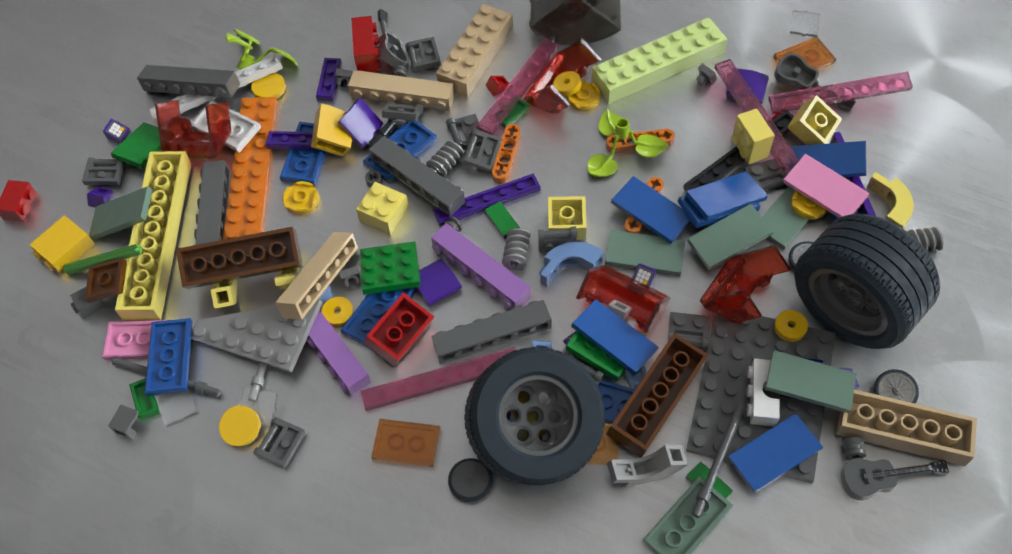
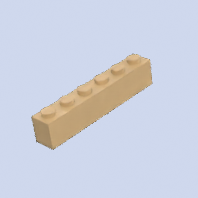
(401, 90)
(316, 275)

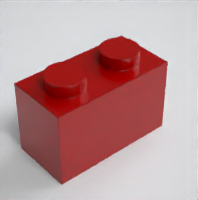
(16, 200)

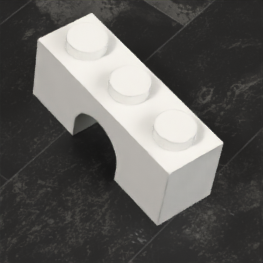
(762, 408)

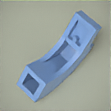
(569, 254)

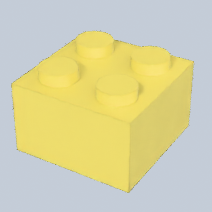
(814, 122)
(752, 136)
(382, 208)
(566, 213)

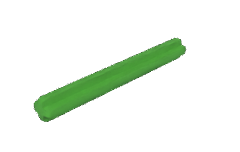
(84, 264)

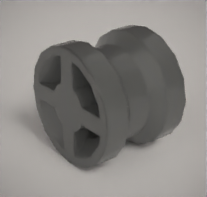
(853, 448)

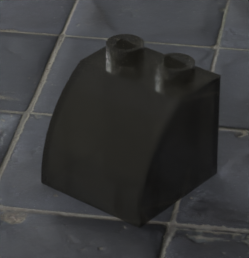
(575, 20)

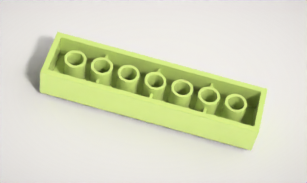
(658, 60)

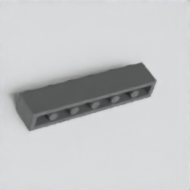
(189, 81)
(417, 175)
(212, 202)
(491, 331)

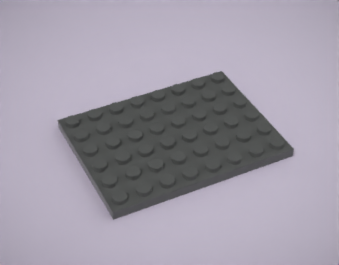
(726, 382)

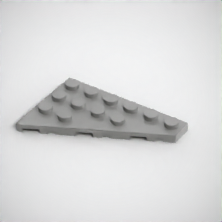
(258, 335)

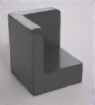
(122, 422)

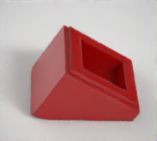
(496, 84)

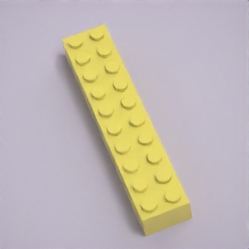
(150, 271)

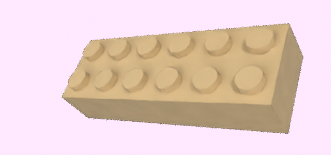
(475, 49)
(909, 428)

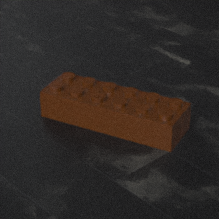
(239, 257)
(657, 395)

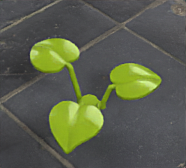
(246, 59)
(610, 124)

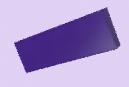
(328, 79)
(290, 140)

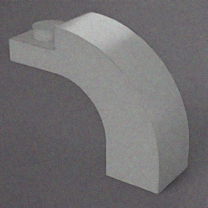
(649, 468)

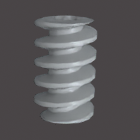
(446, 157)
(929, 238)
(515, 248)

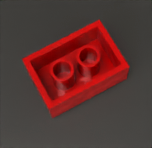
(365, 44)
(399, 329)

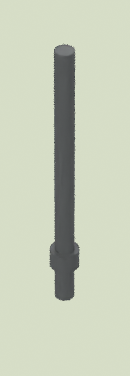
(199, 387)
(704, 494)

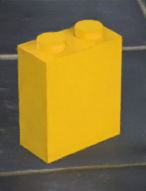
(328, 133)
(61, 244)

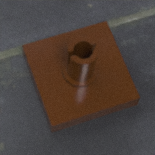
(105, 280)

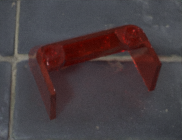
(573, 58)
(177, 131)
(737, 279)
(609, 284)

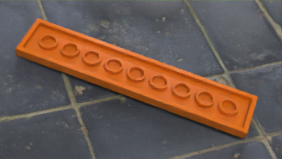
(251, 172)

